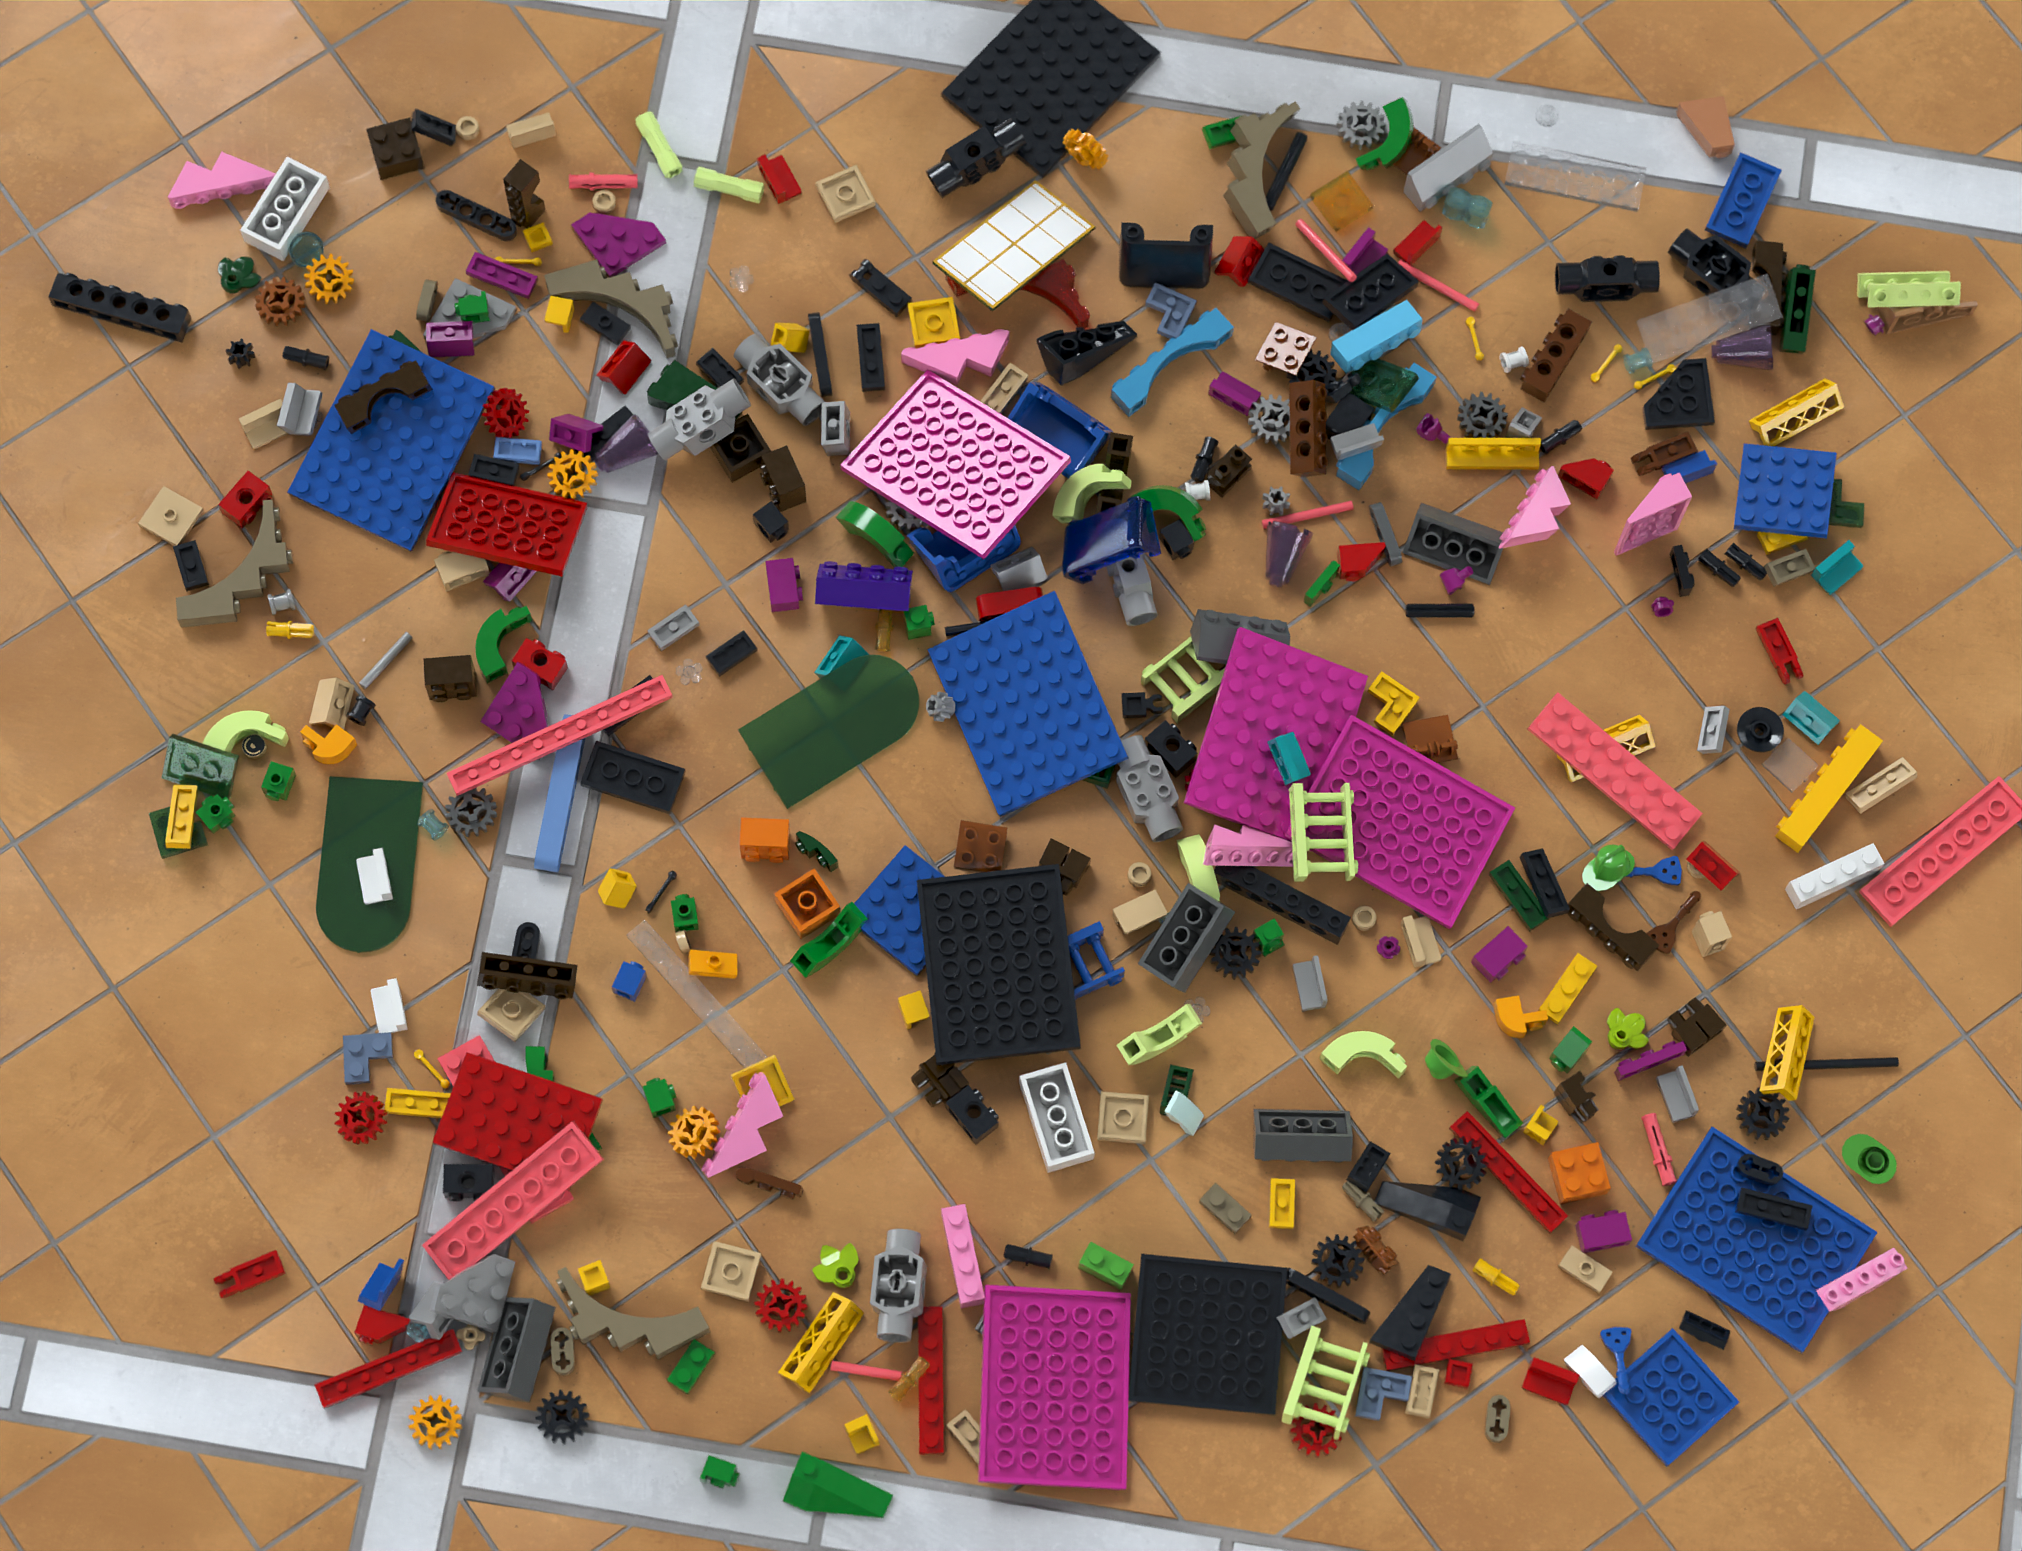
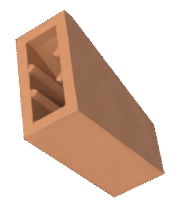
(1708, 124)

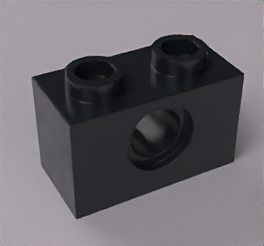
(1174, 761)
(978, 1127)
(456, 1174)

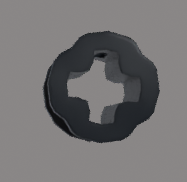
(360, 710)

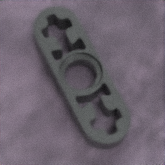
(1385, 533)

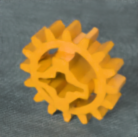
(1085, 149)
(319, 277)
(570, 483)
(695, 1132)
(433, 1432)

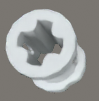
(1514, 359)
(1199, 490)

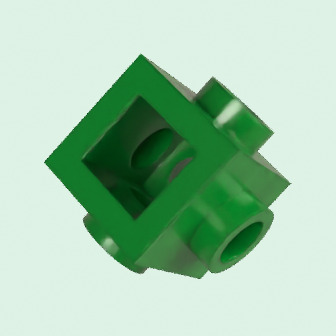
(210, 807)

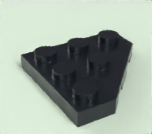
(1682, 399)

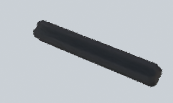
(1285, 169)

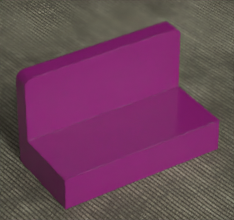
(1364, 252)
(450, 339)
(1234, 393)
(573, 431)
(508, 580)

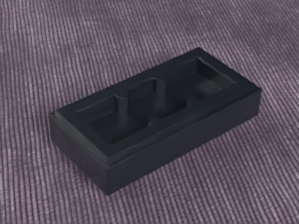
(433, 127)
(605, 323)
(718, 369)
(731, 653)
(1368, 1166)
(1704, 1329)

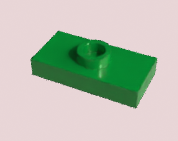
(1219, 133)
(1322, 584)

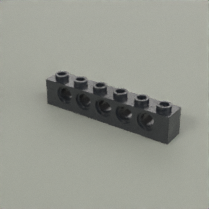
(172, 328)
(1284, 900)

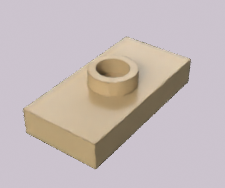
(1585, 1269)
(1422, 1391)

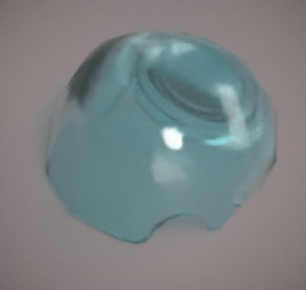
(304, 248)

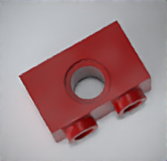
(247, 487)
(550, 672)

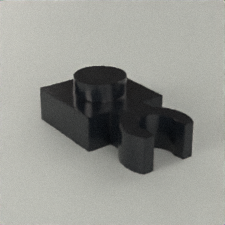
(1337, 390)
(1135, 705)

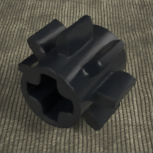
(245, 350)

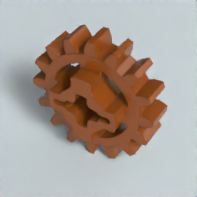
(274, 309)

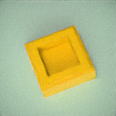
(537, 237)

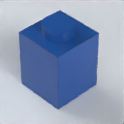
(629, 980)

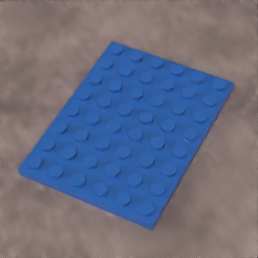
(400, 463)
(1028, 703)
(1746, 1261)

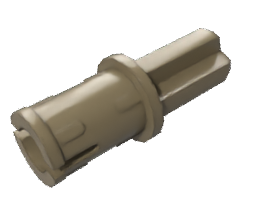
(1363, 1201)

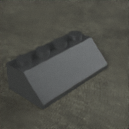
(1454, 542)
(1215, 633)
(1186, 937)
(1302, 1135)
(517, 1349)

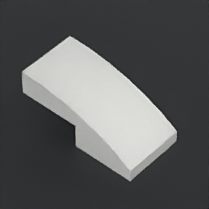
(1591, 1371)

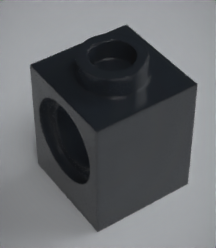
(771, 522)
(1176, 540)

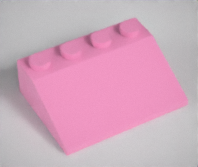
(1656, 514)

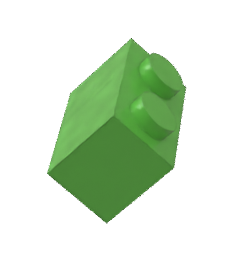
(1105, 1266)

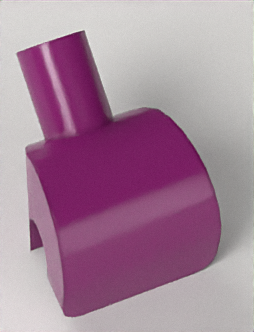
(1431, 429)
(1454, 578)

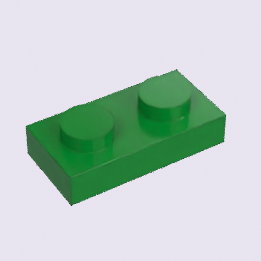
(690, 1366)

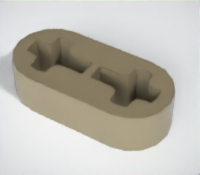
(427, 300)
(556, 1351)
(1491, 1418)

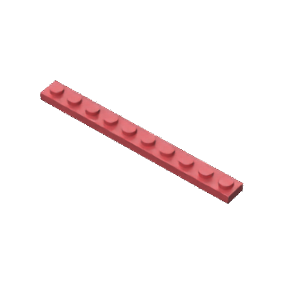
(559, 735)

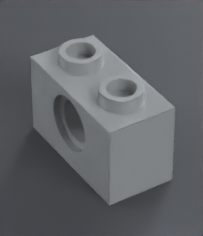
(835, 428)

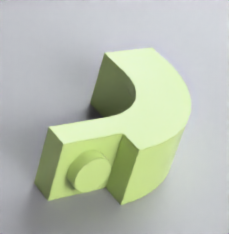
(1082, 486)
(239, 725)
(1192, 856)
(1151, 1042)
(1363, 1044)

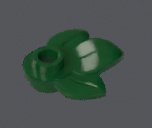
(237, 274)

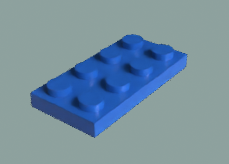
(1743, 200)

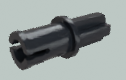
(306, 357)
(1560, 436)
(1204, 459)
(1745, 561)
(1719, 567)
(1028, 1256)

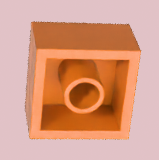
(764, 839)
(807, 903)
(1579, 1173)

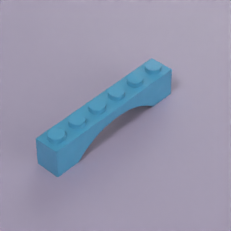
(1206, 334)
(1358, 468)

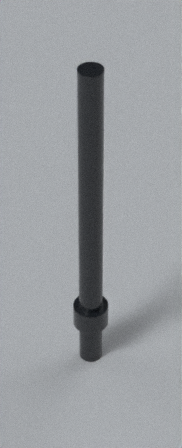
(1839, 1063)

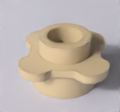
(469, 1343)

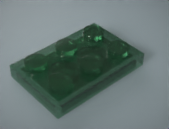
(1383, 384)
(200, 765)

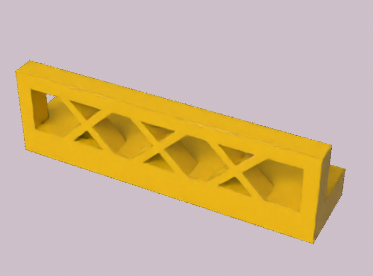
(1797, 405)
(1493, 453)
(1622, 732)
(1793, 1051)
(824, 1343)

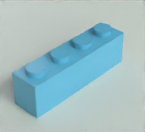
(1376, 337)

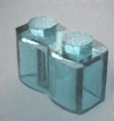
(1470, 208)

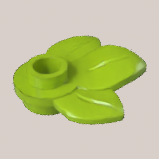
(1628, 1027)
(836, 1262)

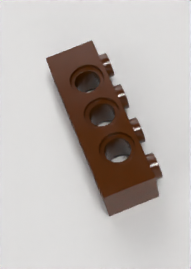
(1542, 385)
(1301, 439)

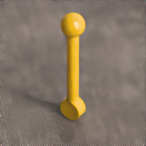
(536, 261)
(1470, 321)
(1670, 369)
(1596, 375)
(419, 1055)

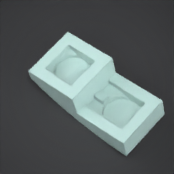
(1184, 1113)

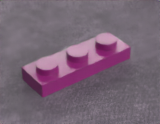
(501, 275)
(1649, 1060)

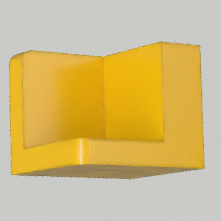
(560, 312)
(790, 336)
(617, 888)
(913, 1008)
(1540, 1126)
(594, 1278)
(861, 1434)

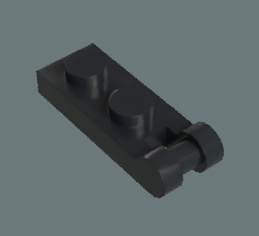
(881, 288)

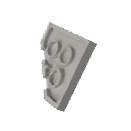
(499, 310)
(476, 1293)

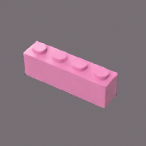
(962, 1256)

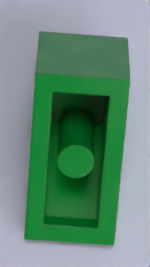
(1570, 1050)

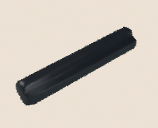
(1439, 610)

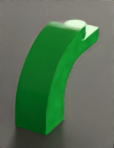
(1398, 139)
(1178, 502)
(878, 531)
(490, 637)
(831, 942)

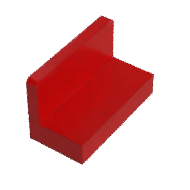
(778, 178)
(1417, 242)
(1240, 259)
(624, 366)
(1712, 865)
(1550, 1381)

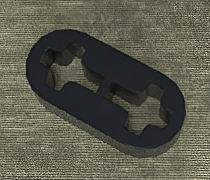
(1761, 1164)

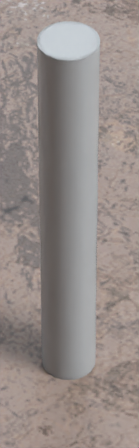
(385, 660)

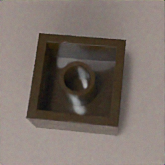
(395, 148)
(741, 450)
(782, 478)
(450, 678)

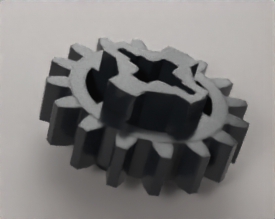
(1313, 365)
(1241, 960)
(1768, 1121)
(1470, 1166)
(1328, 1265)
(554, 1426)

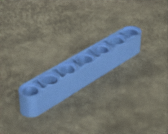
(558, 806)

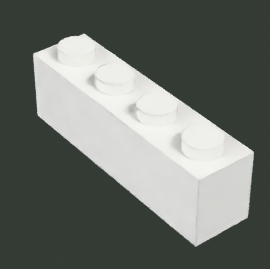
(1834, 876)

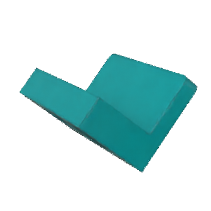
(1837, 568)
(841, 652)
(1811, 717)
(1289, 758)

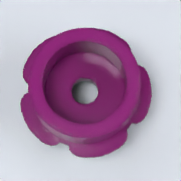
(1874, 324)
(1662, 607)
(1388, 953)

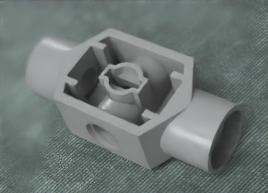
(779, 379)
(699, 420)
(1134, 590)
(1148, 790)
(898, 1285)

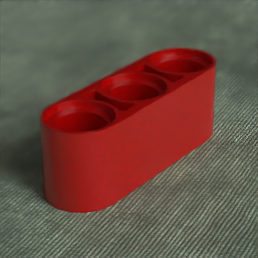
(998, 603)

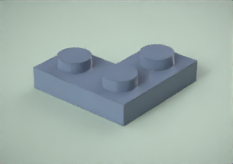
(1176, 309)
(361, 1049)
(1379, 1385)

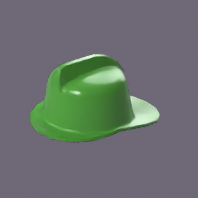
(1608, 867)
(1443, 1061)
(1869, 1158)

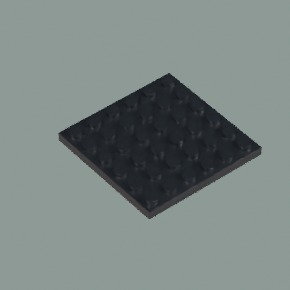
(1207, 1334)

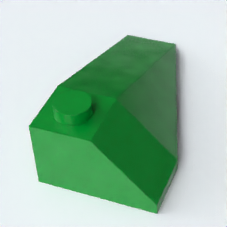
(829, 1489)

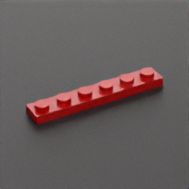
(1511, 1174)
(1462, 1344)
(387, 1369)
(931, 1381)

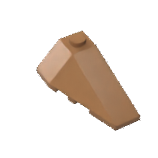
(1910, 317)

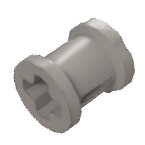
(281, 602)

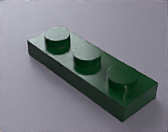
(1518, 895)

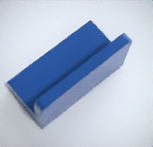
(1692, 467)
(381, 1285)

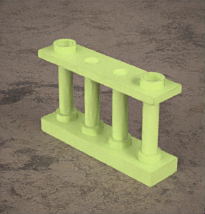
(1908, 289)
(1199, 692)
(1302, 844)
(1302, 1387)

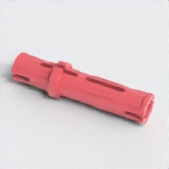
(603, 181)
(1666, 1173)

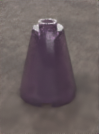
(1746, 349)
(626, 446)
(1284, 551)

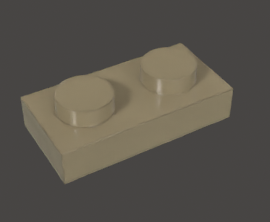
(1789, 567)
(1225, 1208)

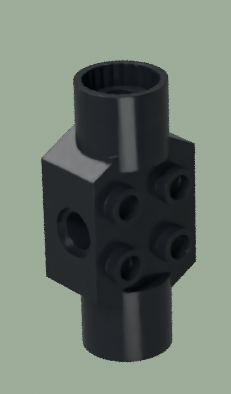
(975, 157)
(1709, 262)
(1607, 278)

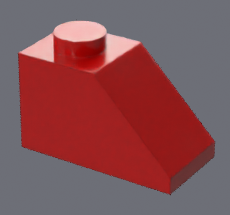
(1587, 475)
(1358, 559)
(379, 1325)

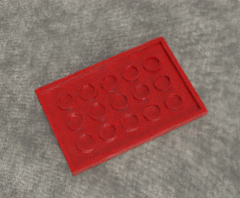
(507, 524)
(509, 1113)

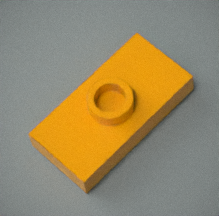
(713, 964)

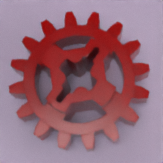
(505, 413)
(352, 1126)
(789, 1301)
(1305, 1431)

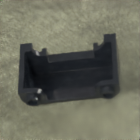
(1165, 262)

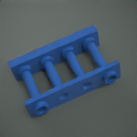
(1092, 936)

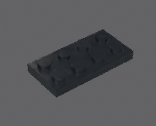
(1295, 280)
(1371, 292)
(632, 777)

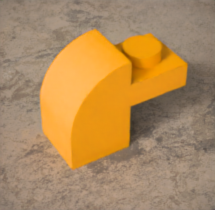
(332, 748)
(1513, 1021)

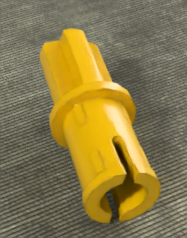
(289, 629)
(1495, 1277)

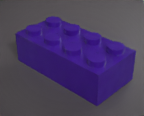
(863, 586)

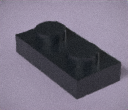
(494, 469)
(1680, 561)
(190, 565)

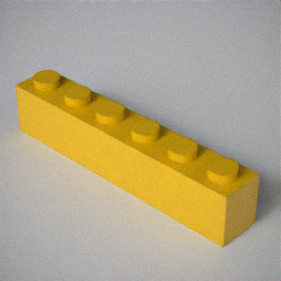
(1829, 787)

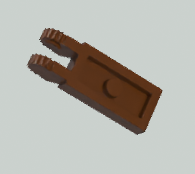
(1665, 453)
(767, 1182)

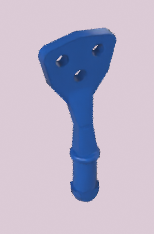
(1656, 871)
(1618, 1350)

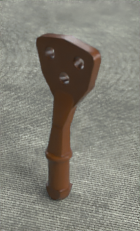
(1670, 928)

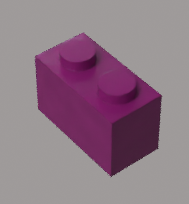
(782, 584)
(1499, 955)
(1603, 1232)

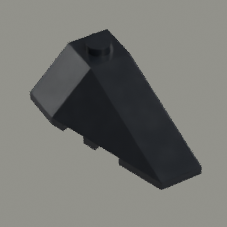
(1077, 352)
(1431, 1205)

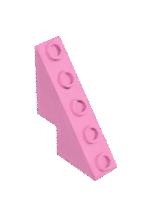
(227, 178)
(951, 358)
(1537, 512)
(1246, 848)
(742, 1137)
(1862, 1280)

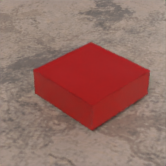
(1458, 1373)

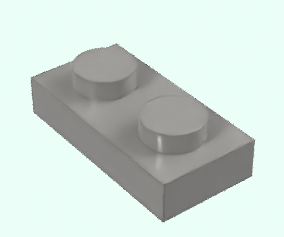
(673, 627)
(1713, 729)
(1301, 1318)

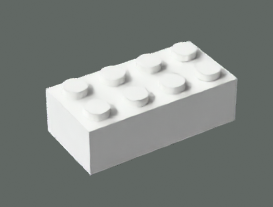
(285, 208)
(1056, 1117)

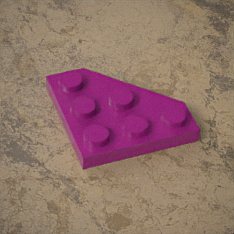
(617, 240)
(518, 706)

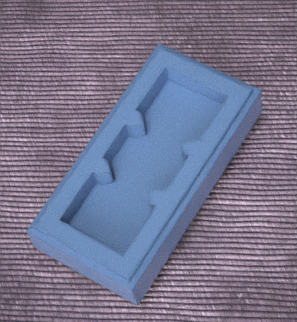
(518, 450)

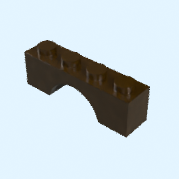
(522, 202)
(1769, 259)
(357, 408)
(1116, 459)
(1632, 947)

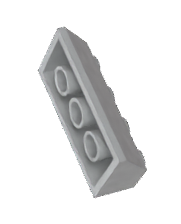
(1448, 168)

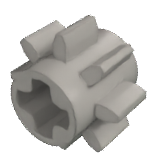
(1270, 498)
(940, 706)

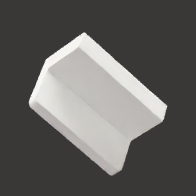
(374, 877)
(389, 1007)

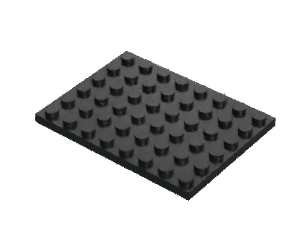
(1051, 73)
(998, 964)

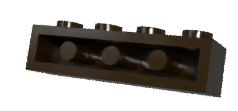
(527, 975)

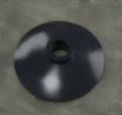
(1767, 722)

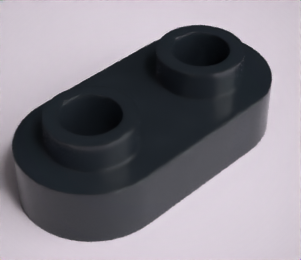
(524, 946)

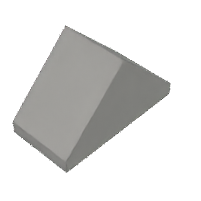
(1523, 424)

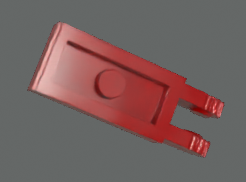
(1779, 649)
(251, 1273)

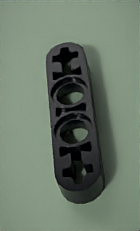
(477, 213)
(820, 354)
(1327, 1296)

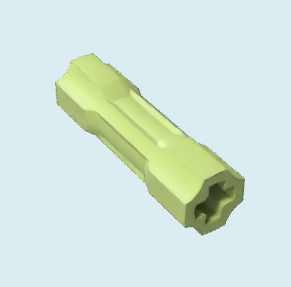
(665, 156)
(745, 189)

